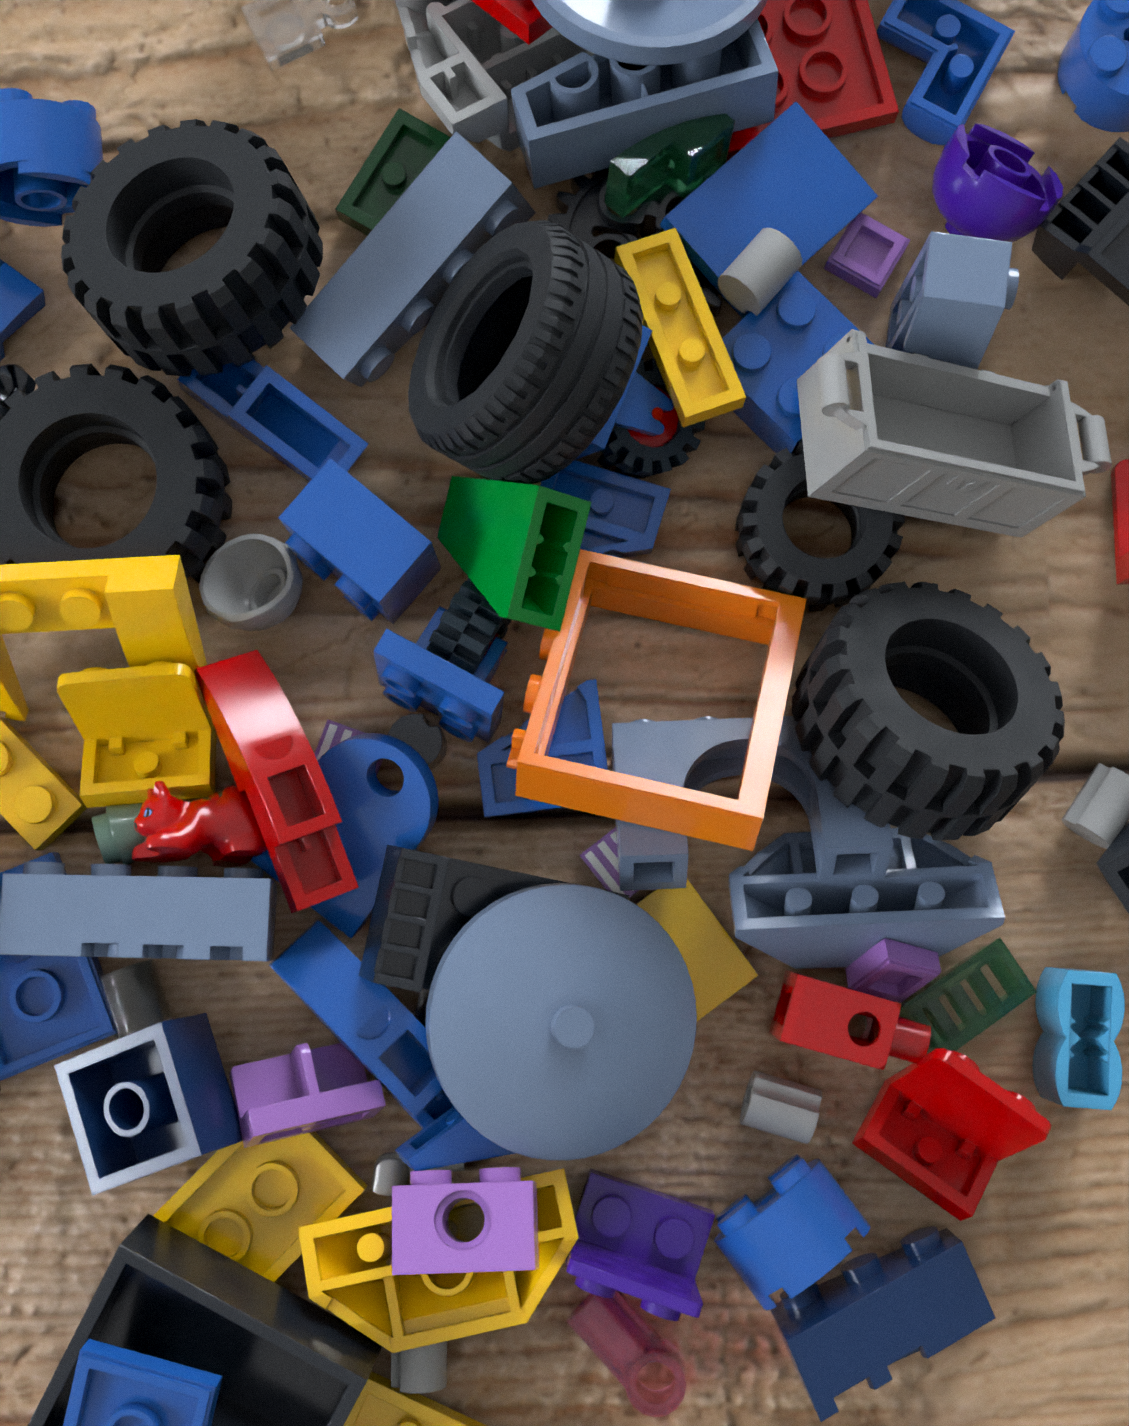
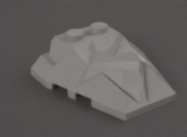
(472, 63)

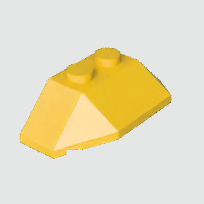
(352, 1275)

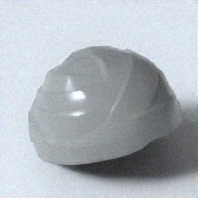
(251, 583)

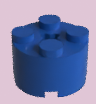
(1097, 66)
(44, 156)
(790, 1231)

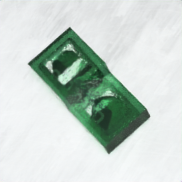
(676, 156)

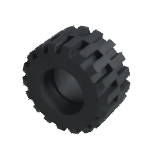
(788, 569)

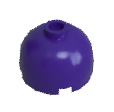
(989, 186)

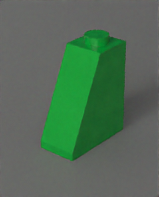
(515, 545)

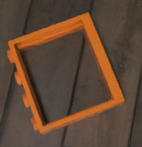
(682, 601)

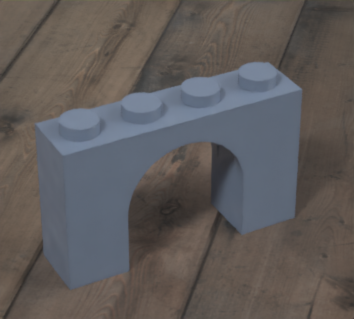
(715, 748)

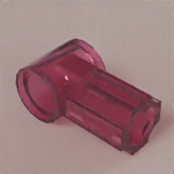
(625, 1345)

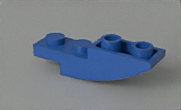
(364, 1020)

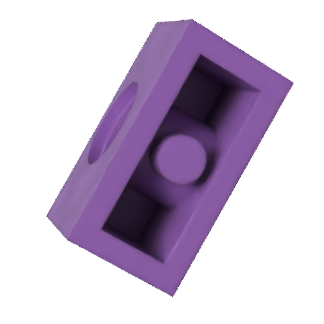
(422, 1231)

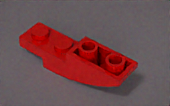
(280, 778)

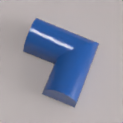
(960, 58)

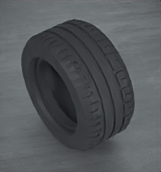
(525, 354)

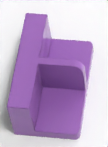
(302, 1093)

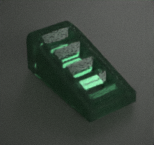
(974, 1022)

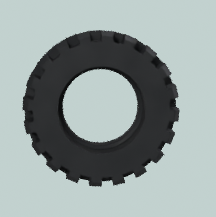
(158, 200)
(88, 411)
(894, 758)

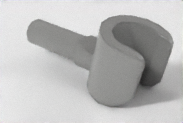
(392, 1171)

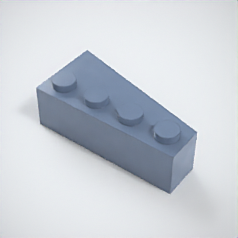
(598, 107)
(409, 262)
(138, 915)

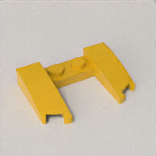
(135, 595)

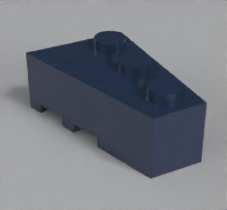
(880, 1314)

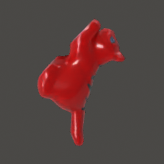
(216, 825)

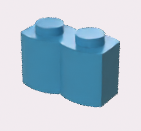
(1077, 1052)

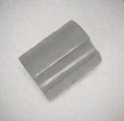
(760, 271)
(1100, 806)
(780, 1107)
(420, 1369)

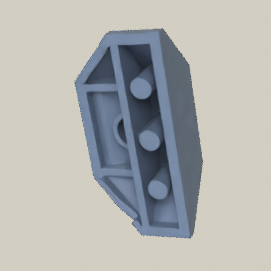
(928, 900)

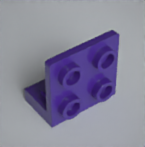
(639, 1245)

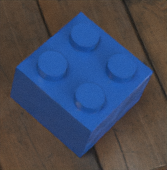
(775, 351)
(361, 541)

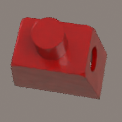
(818, 1017)

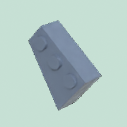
(953, 298)

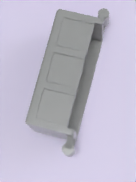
(943, 439)

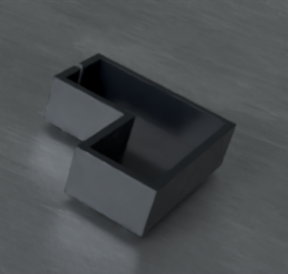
(205, 1311)

